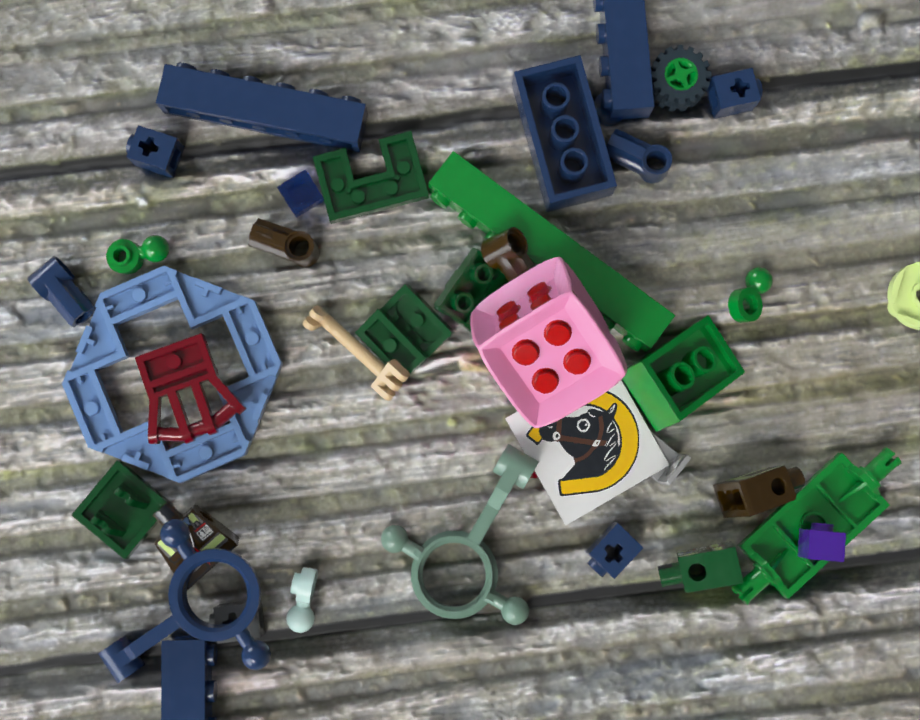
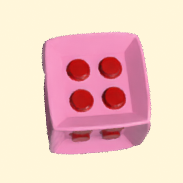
(547, 343)

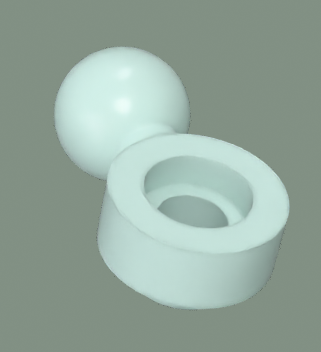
(301, 617)

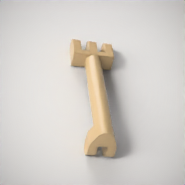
(388, 376)

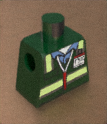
(719, 570)

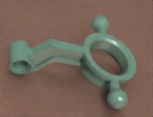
(513, 468)

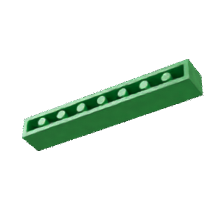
(494, 210)

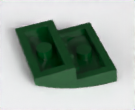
(405, 330)

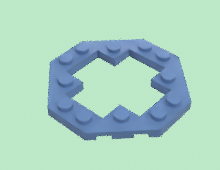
(103, 346)

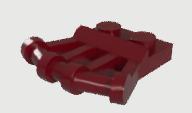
(176, 369)

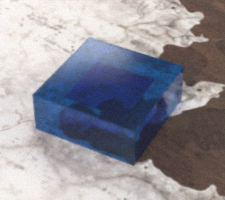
(300, 193)

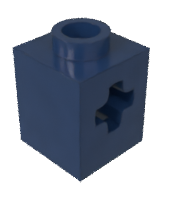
(726, 103)
(163, 161)
(627, 550)

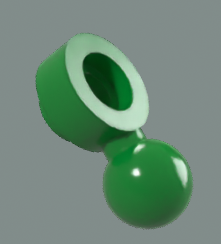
(153, 248)
(746, 303)

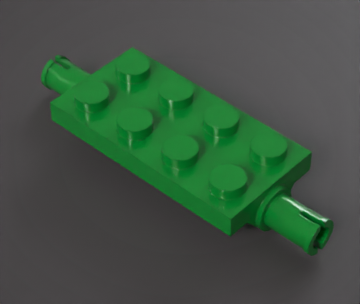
(833, 495)

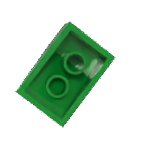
(682, 374)

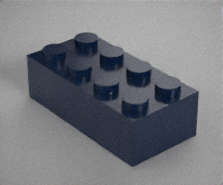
(563, 133)

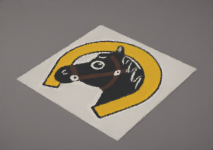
(591, 452)

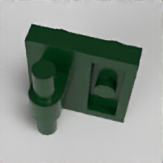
(468, 288)

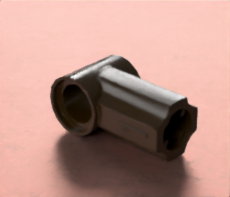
(282, 242)
(508, 252)

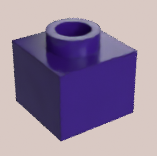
(821, 543)

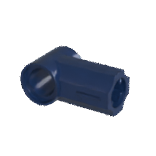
(634, 153)
(57, 285)

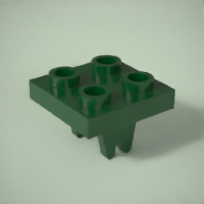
(120, 509)

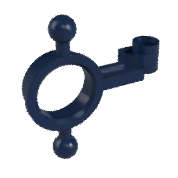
(124, 657)

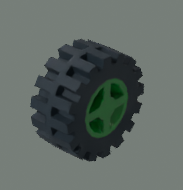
(682, 67)

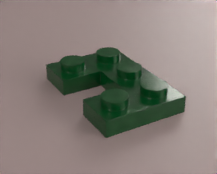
(359, 197)

